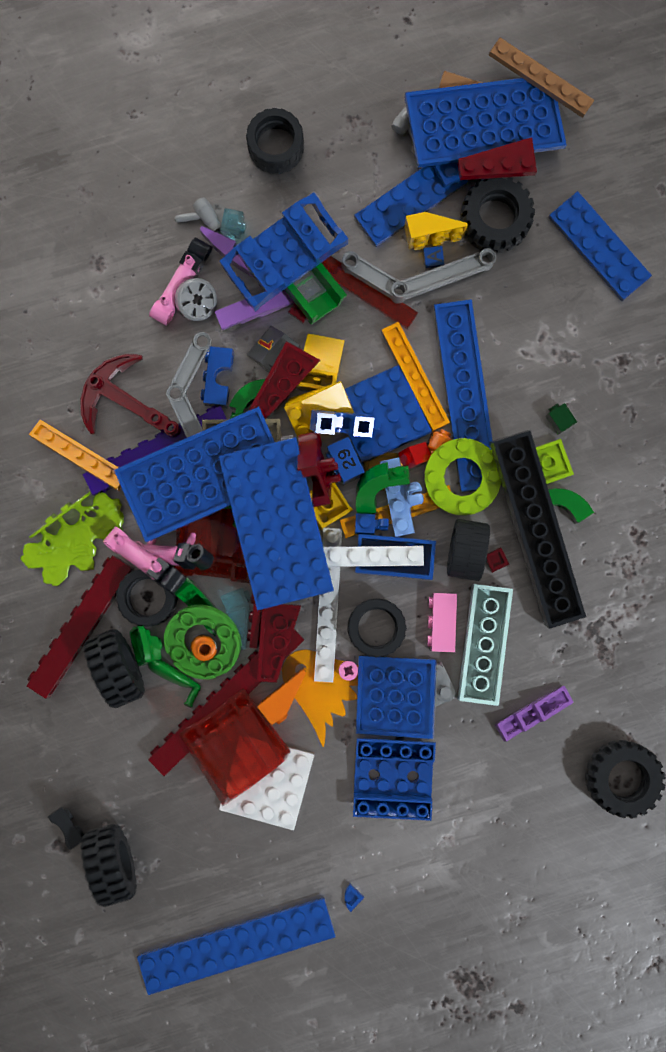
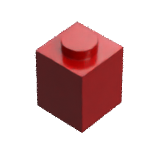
(415, 455)

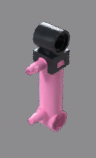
(189, 267)
(184, 555)
(154, 567)

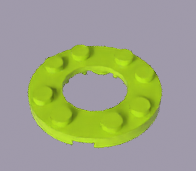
(435, 480)

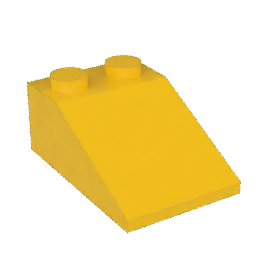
(326, 398)

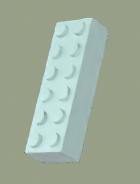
(485, 644)

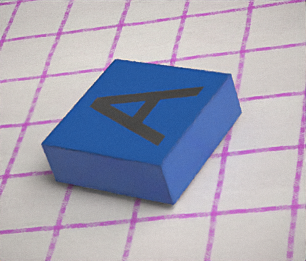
(433, 257)

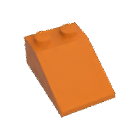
(278, 703)

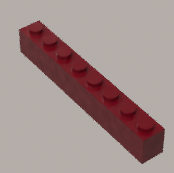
(79, 628)

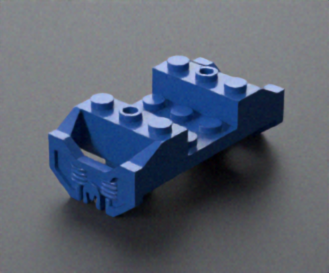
(285, 251)

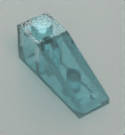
(238, 609)

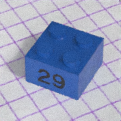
(347, 459)

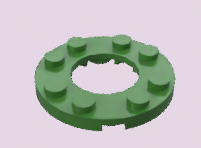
(184, 660)

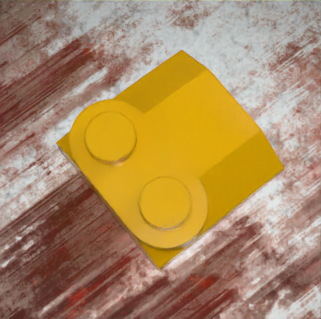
(331, 512)

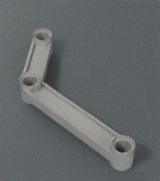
(420, 283)
(182, 381)

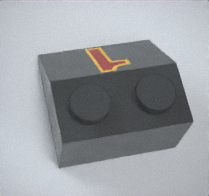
(269, 347)

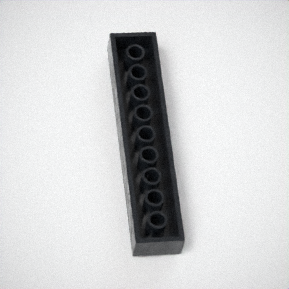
(537, 529)

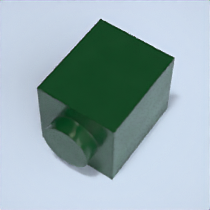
(560, 418)

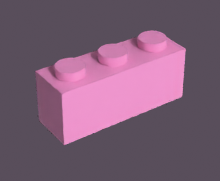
(442, 622)

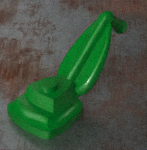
(148, 652)

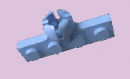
(400, 502)

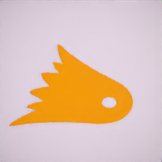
(319, 698)

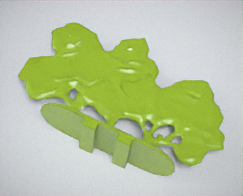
(73, 542)

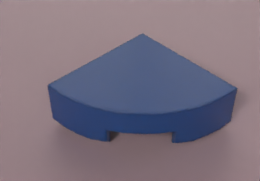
(352, 897)

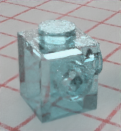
(233, 224)

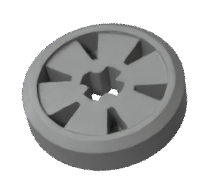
(206, 303)

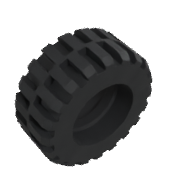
(504, 191)
(114, 668)
(650, 784)
(108, 865)

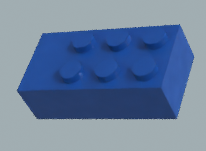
(416, 572)

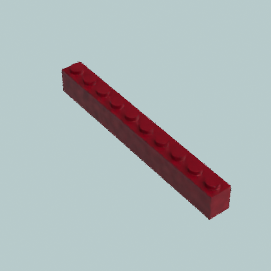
(174, 749)

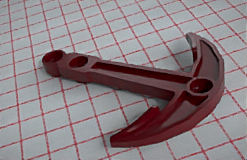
(104, 387)

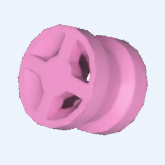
(346, 668)

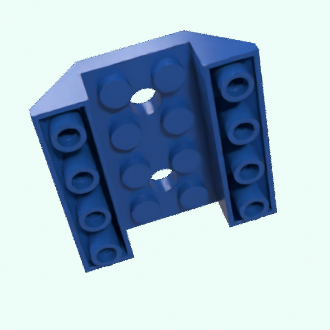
(392, 792)

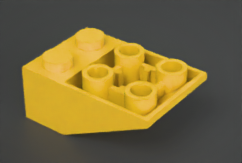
(429, 229)
(326, 371)

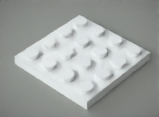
(278, 795)

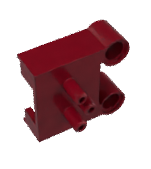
(313, 464)

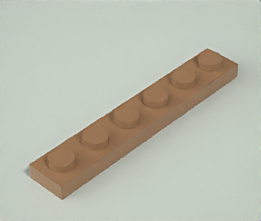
(541, 77)

